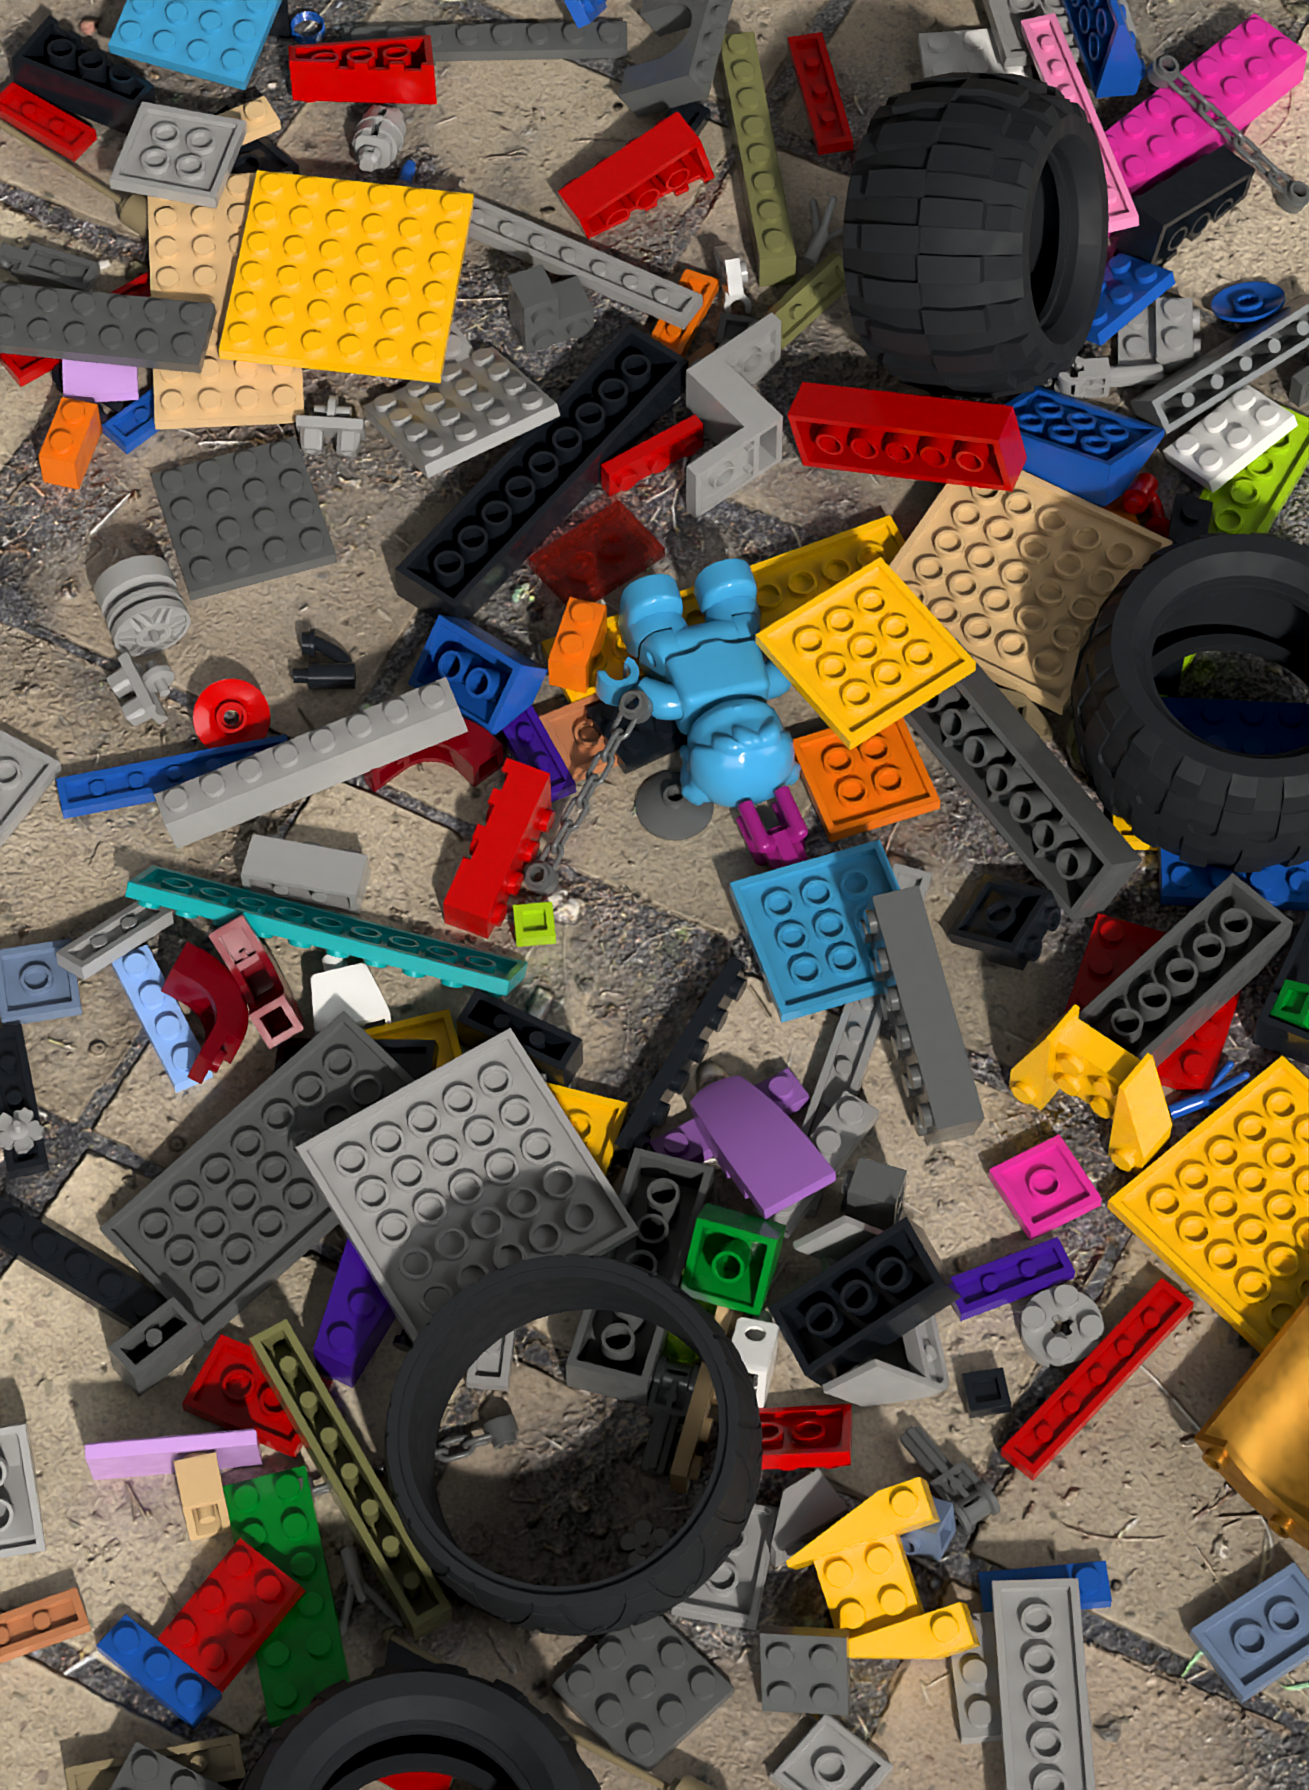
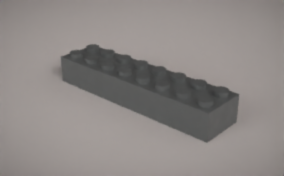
(1026, 794)

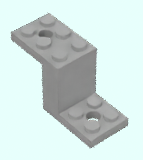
(733, 415)

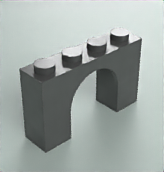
(690, 67)

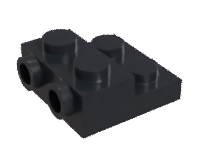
(1006, 921)

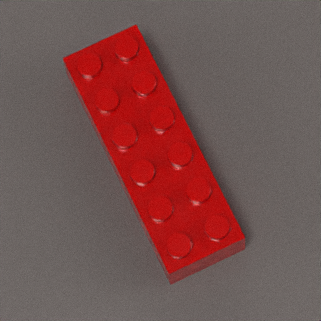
(907, 436)

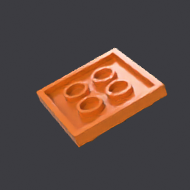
(865, 785)

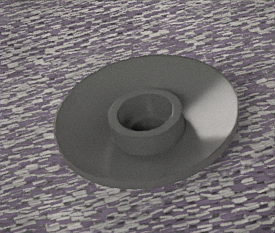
(669, 818)

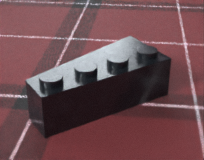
(79, 78)

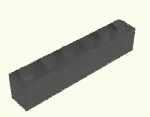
(1226, 367)

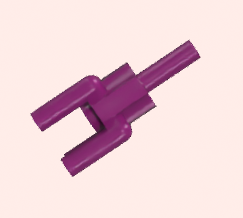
(781, 844)

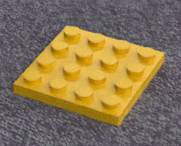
(865, 653)

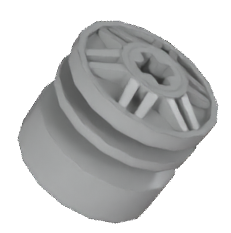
(142, 605)

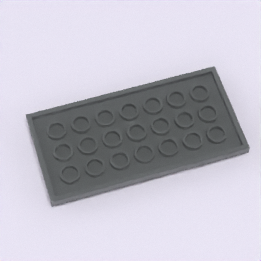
(240, 1197)

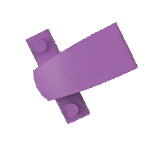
(753, 1140)

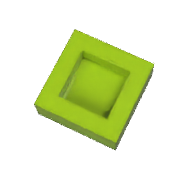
(534, 924)

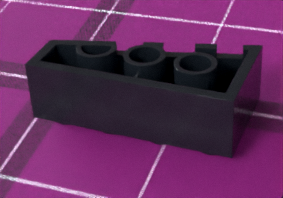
(1185, 205)

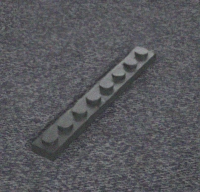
(510, 40)

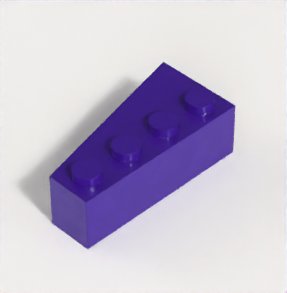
(352, 1322)

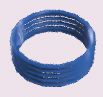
(307, 39)

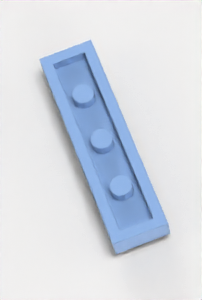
(159, 1015)

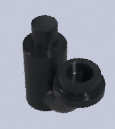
(325, 675)

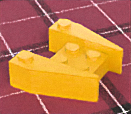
(1104, 1076)
(872, 1583)

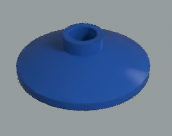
(1248, 302)

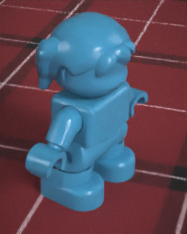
(708, 682)

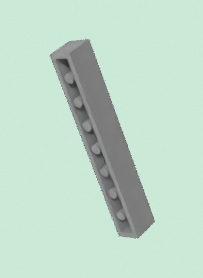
(310, 763)

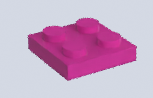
(1044, 1187)

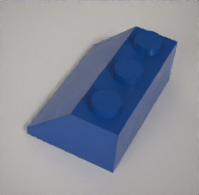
(484, 673)

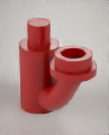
(1143, 495)

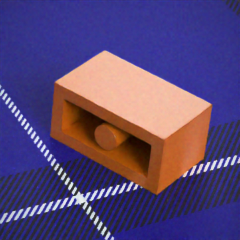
(70, 443)
(577, 645)

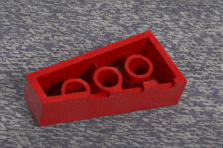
(365, 71)
(637, 176)
(501, 850)

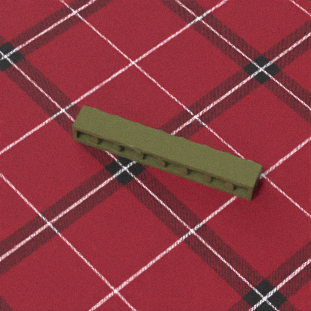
(757, 160)
(350, 1479)

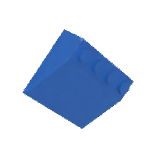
(1105, 46)
(1082, 444)

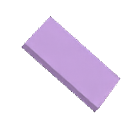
(158, 1454)

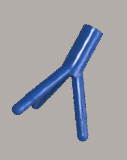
(1202, 1099)

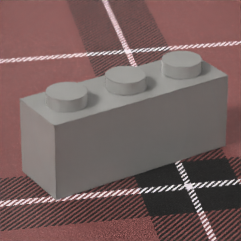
(306, 873)

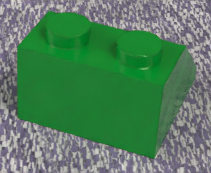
(732, 1259)

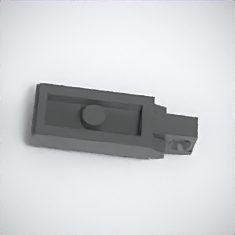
(49, 267)

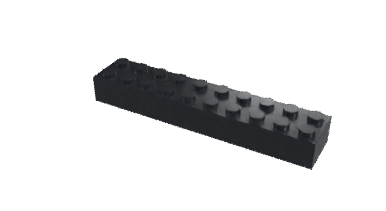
(542, 478)

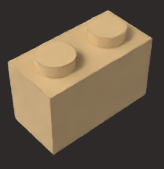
(202, 1495)

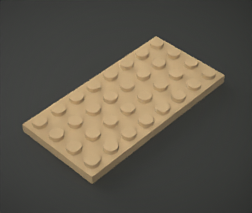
(196, 261)

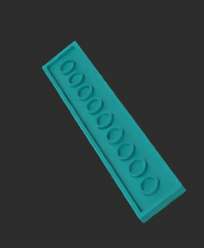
(335, 932)

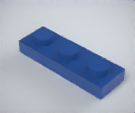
(1092, 1579)
(159, 1671)

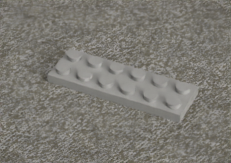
(1042, 1685)

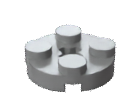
(1067, 1306)

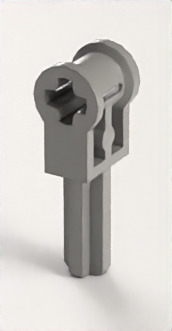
(1095, 377)

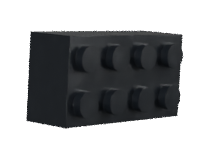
(864, 1302)

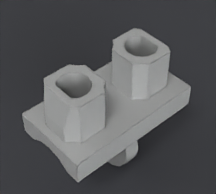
(315, 428)
(145, 685)

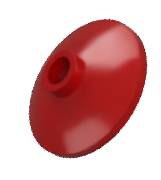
(226, 696)

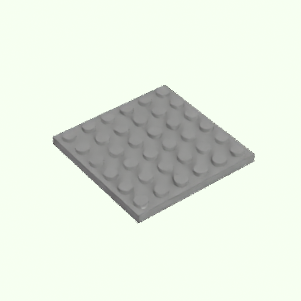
(463, 1180)

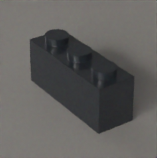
(548, 1047)

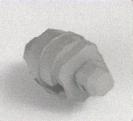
(379, 137)

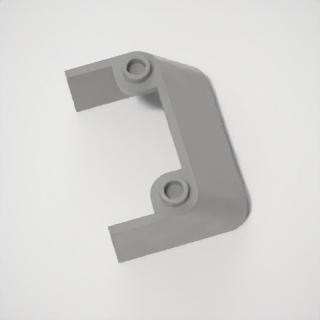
(902, 1370)

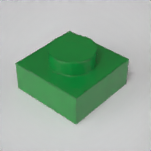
(1292, 1004)

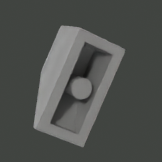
(805, 1512)

